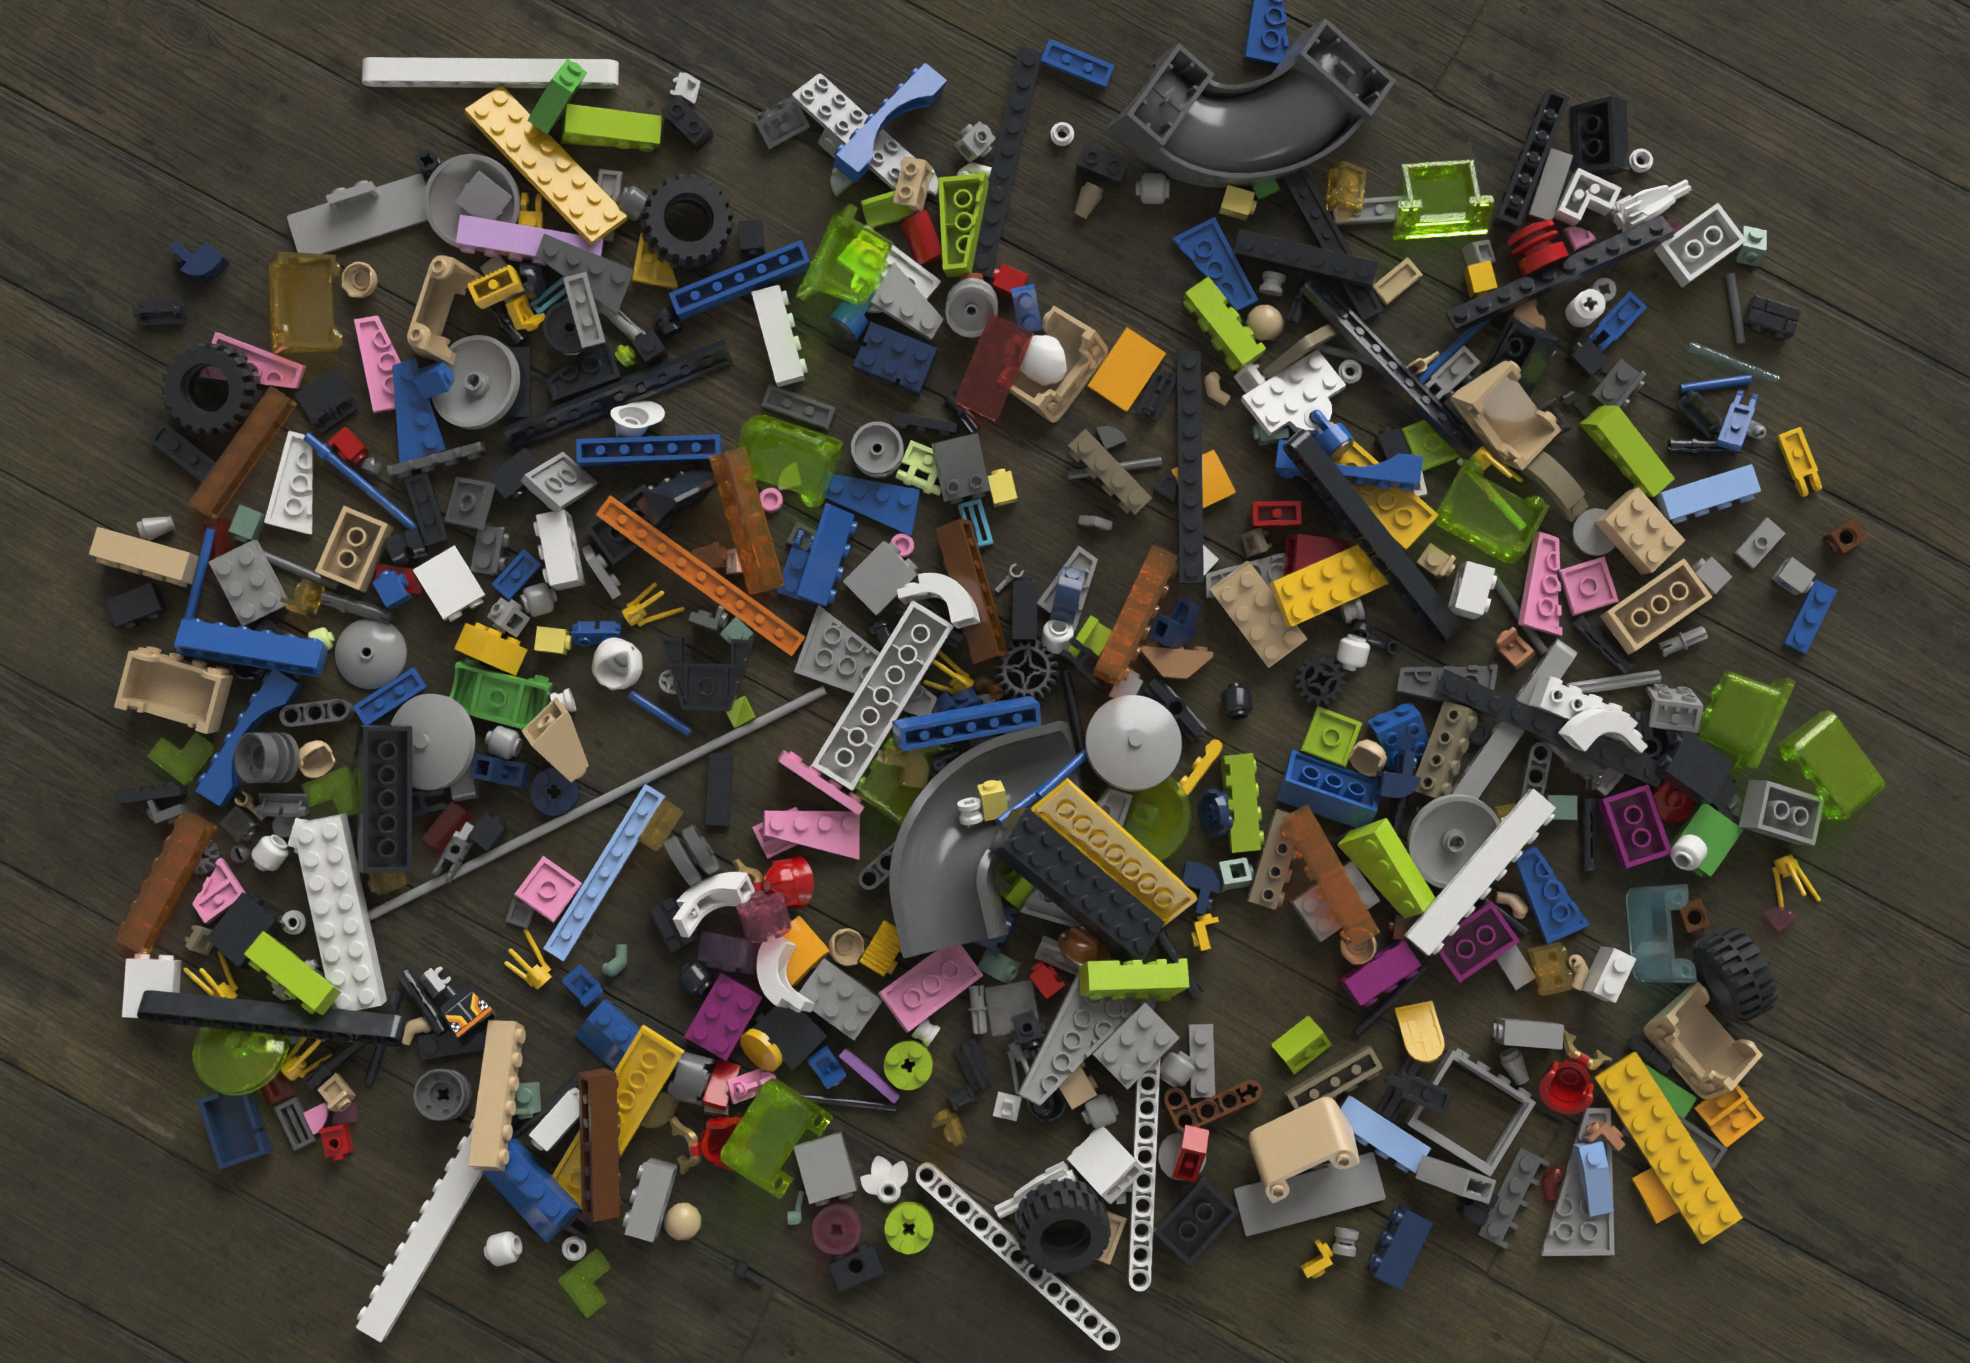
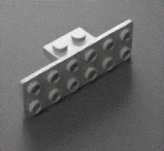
(840, 119)
(359, 215)
(1311, 1195)

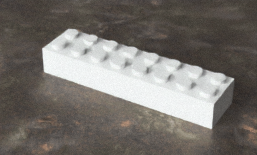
(883, 695)
(340, 912)

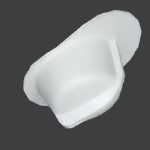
(635, 418)

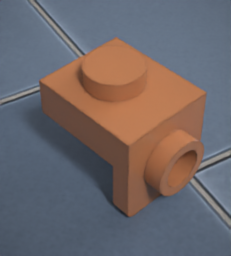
(1514, 648)
(1610, 1135)

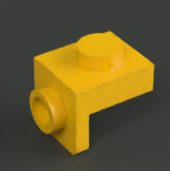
(522, 315)
(1200, 936)
(1317, 1265)

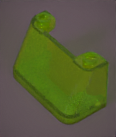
(791, 456)
(1489, 514)

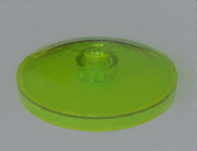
(1158, 817)
(238, 1060)

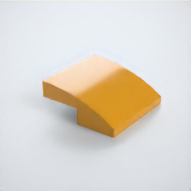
(1215, 479)
(808, 953)
(1729, 1115)
(1654, 1196)

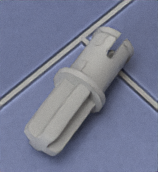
(1683, 641)
(978, 1009)

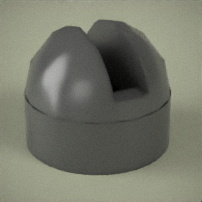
(371, 468)
(245, 852)

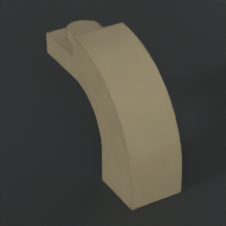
(1557, 484)

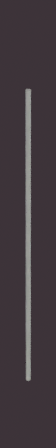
(600, 801)

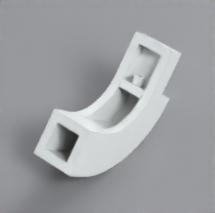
(933, 585)
(1590, 724)
(708, 895)
(772, 975)

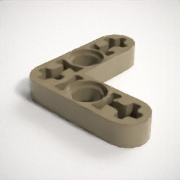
(1299, 349)

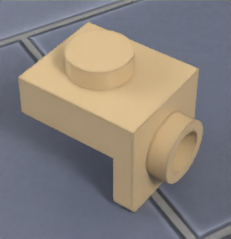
(336, 1093)

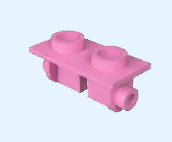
(748, 1084)

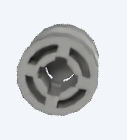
(1346, 1236)

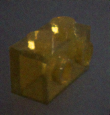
(1550, 968)

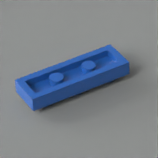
(1077, 64)
(1809, 617)
(390, 697)

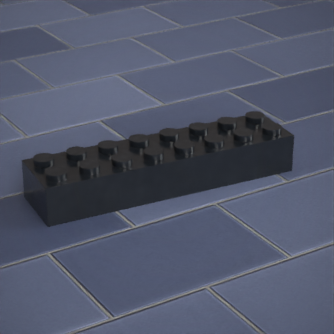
(1076, 884)

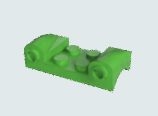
(499, 695)

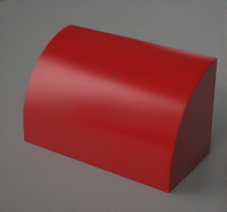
(922, 238)

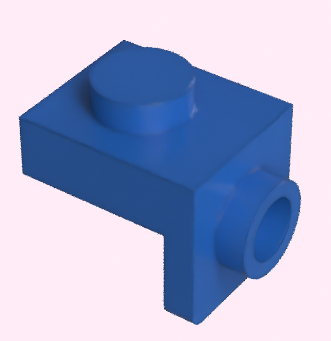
(583, 985)
(827, 1067)

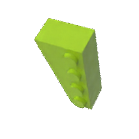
(610, 128)
(961, 215)
(1223, 325)
(1627, 449)
(1242, 794)
(1388, 866)
(292, 973)
(1133, 979)

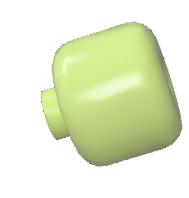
(323, 635)

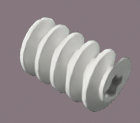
(1585, 308)

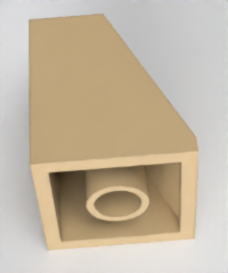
(557, 740)

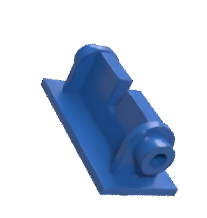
(586, 634)

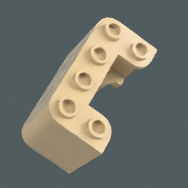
(174, 688)

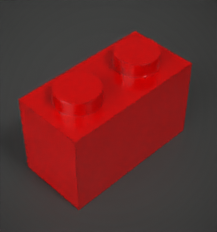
(1275, 514)
(1190, 1153)

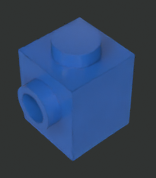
(433, 379)
(392, 588)

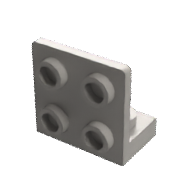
(1674, 708)

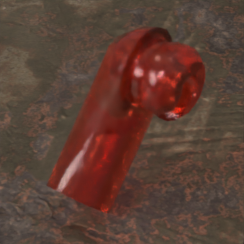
(1550, 1180)

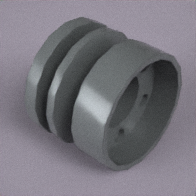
(266, 757)
(429, 1094)

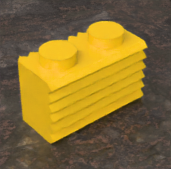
(495, 287)
(883, 950)

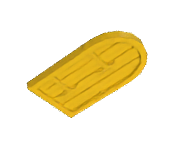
(1421, 1031)

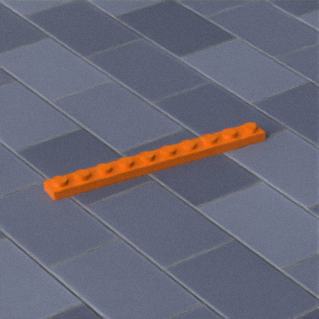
(700, 575)

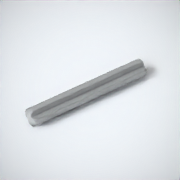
(1618, 682)

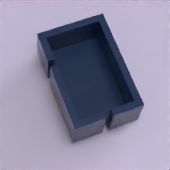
(893, 357)
(234, 1127)
(1399, 1246)

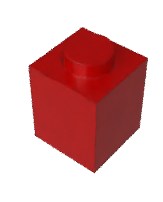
(1008, 278)

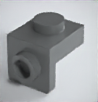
(163, 816)

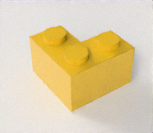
(488, 647)

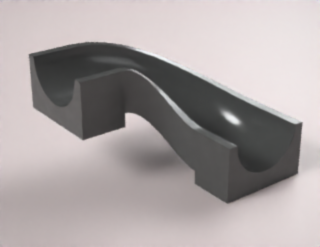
(1253, 129)
(942, 868)

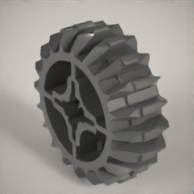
(1012, 668)

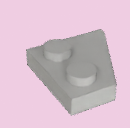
(598, 565)

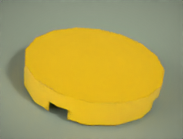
(760, 1051)

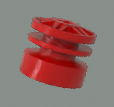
(1537, 247)

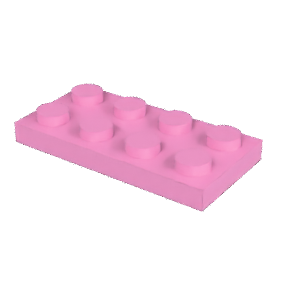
(930, 985)

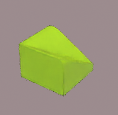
(741, 712)

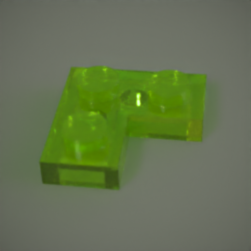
(182, 763)
(334, 786)
(580, 1285)

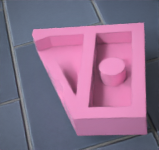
(217, 893)

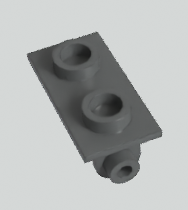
(288, 804)

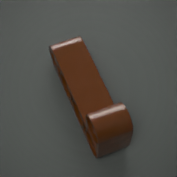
(1213, 1102)

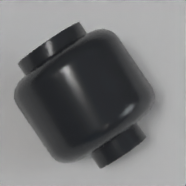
(1236, 701)
(696, 979)

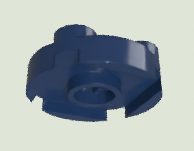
(543, 800)
(1214, 812)

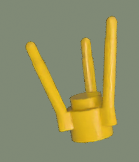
(1485, 458)
(635, 611)
(960, 680)
(1789, 867)
(537, 975)
(223, 989)
(296, 1064)

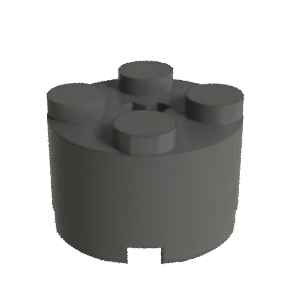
(691, 1078)

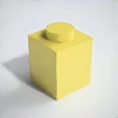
(1238, 203)
(1002, 487)
(552, 640)
(992, 799)

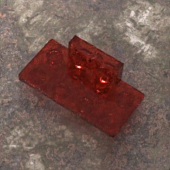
(994, 367)

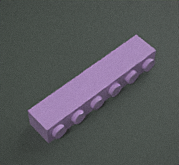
(511, 239)

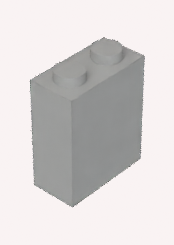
(880, 576)
(1528, 1033)
(825, 1169)
(1455, 1179)

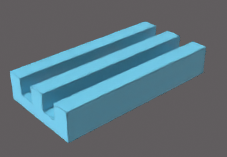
(548, 293)
(969, 504)

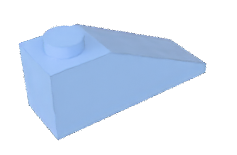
(1594, 1176)

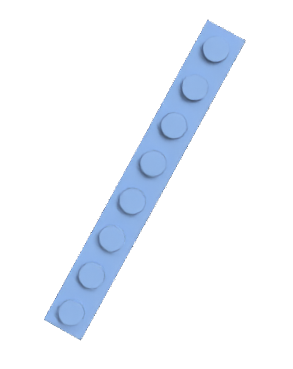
(603, 873)

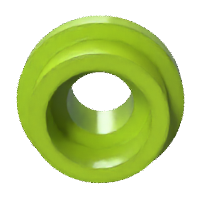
(626, 355)

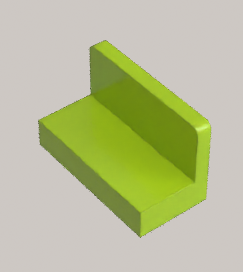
(883, 211)
(1092, 636)
(1301, 1044)

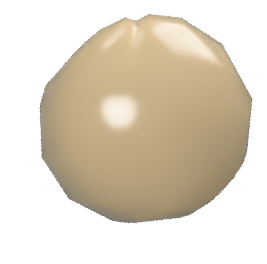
(359, 280)
(1265, 322)
(1368, 757)
(315, 759)
(846, 947)
(1361, 953)
(682, 1221)

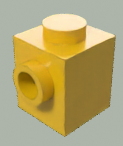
(1480, 279)

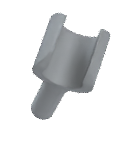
(1008, 579)

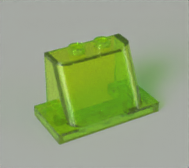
(1441, 201)
(847, 260)
(1744, 716)

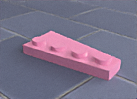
(377, 359)
(269, 367)
(1541, 589)
(814, 776)
(823, 830)

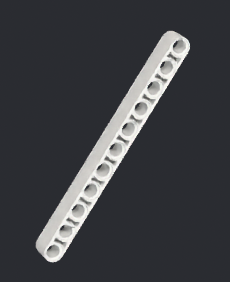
(482, 72)
(1147, 1192)
(1023, 1266)

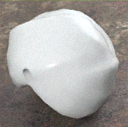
(1044, 361)
(617, 664)

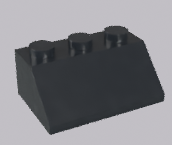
(1600, 136)
(1527, 347)
(676, 495)

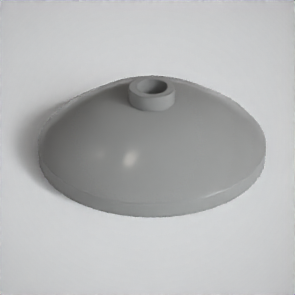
(386, 657)

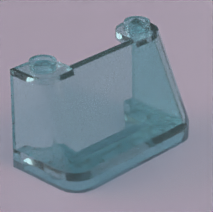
(1652, 934)

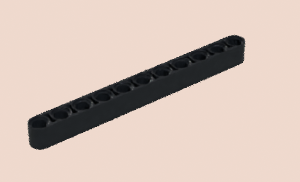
(1372, 536)
(271, 1018)

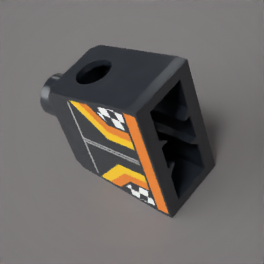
(466, 1013)

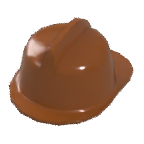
(1082, 946)

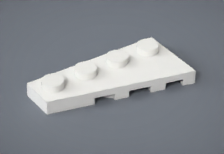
(293, 489)

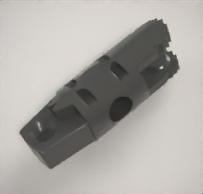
(458, 841)

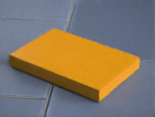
(1126, 370)

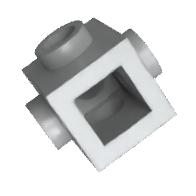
(974, 141)
(508, 617)

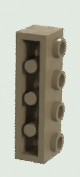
(1109, 471)
(1445, 750)
(1272, 866)
(1336, 1078)

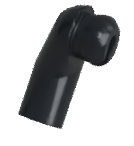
(941, 760)

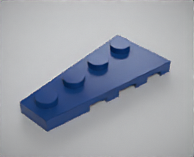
(1266, 32)
(1214, 258)
(415, 418)
(882, 502)
(1549, 901)

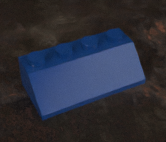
(826, 556)
(1328, 790)
(608, 1033)
(533, 1192)

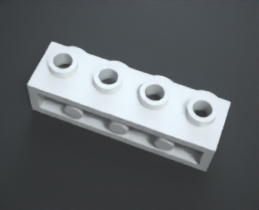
(778, 335)
(1567, 702)

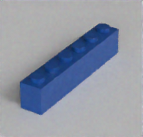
(740, 280)
(647, 450)
(251, 647)
(966, 723)

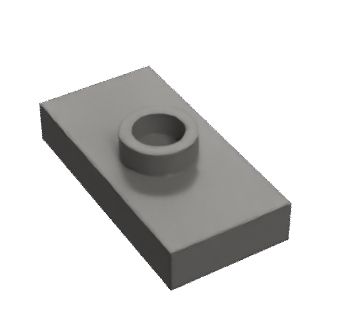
(1759, 543)

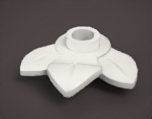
(885, 1175)

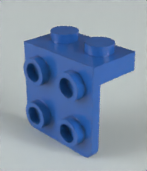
(1400, 730)

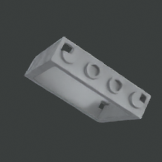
(1508, 1134)

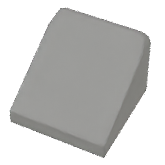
(1478, 252)

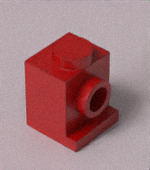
(349, 446)
(1045, 979)
(341, 1133)

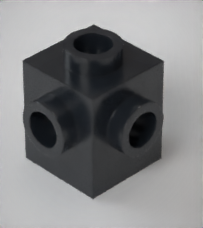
(1028, 1031)

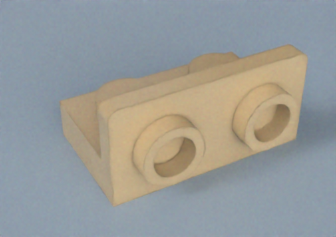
(913, 183)

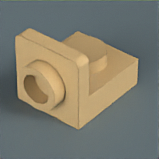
(1436, 562)

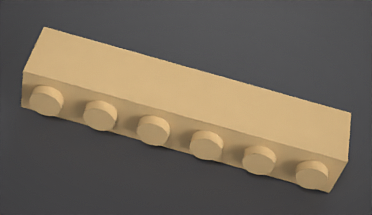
(496, 1096)

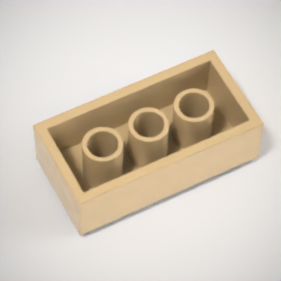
(142, 555)
(1656, 606)
(1257, 614)

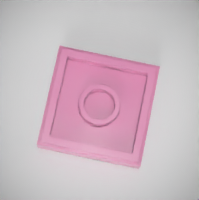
(1588, 586)
(548, 889)

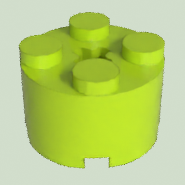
(900, 1076)
(909, 1241)

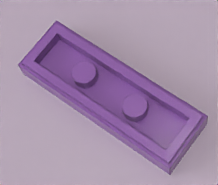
(871, 1076)

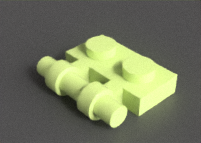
(920, 458)

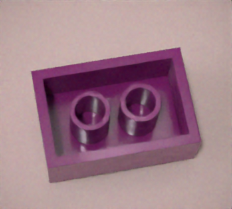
(1634, 826)
(1477, 941)
(1380, 973)
(724, 1016)

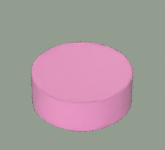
(771, 500)
(904, 543)

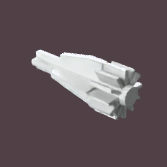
(1646, 205)
(1059, 1171)

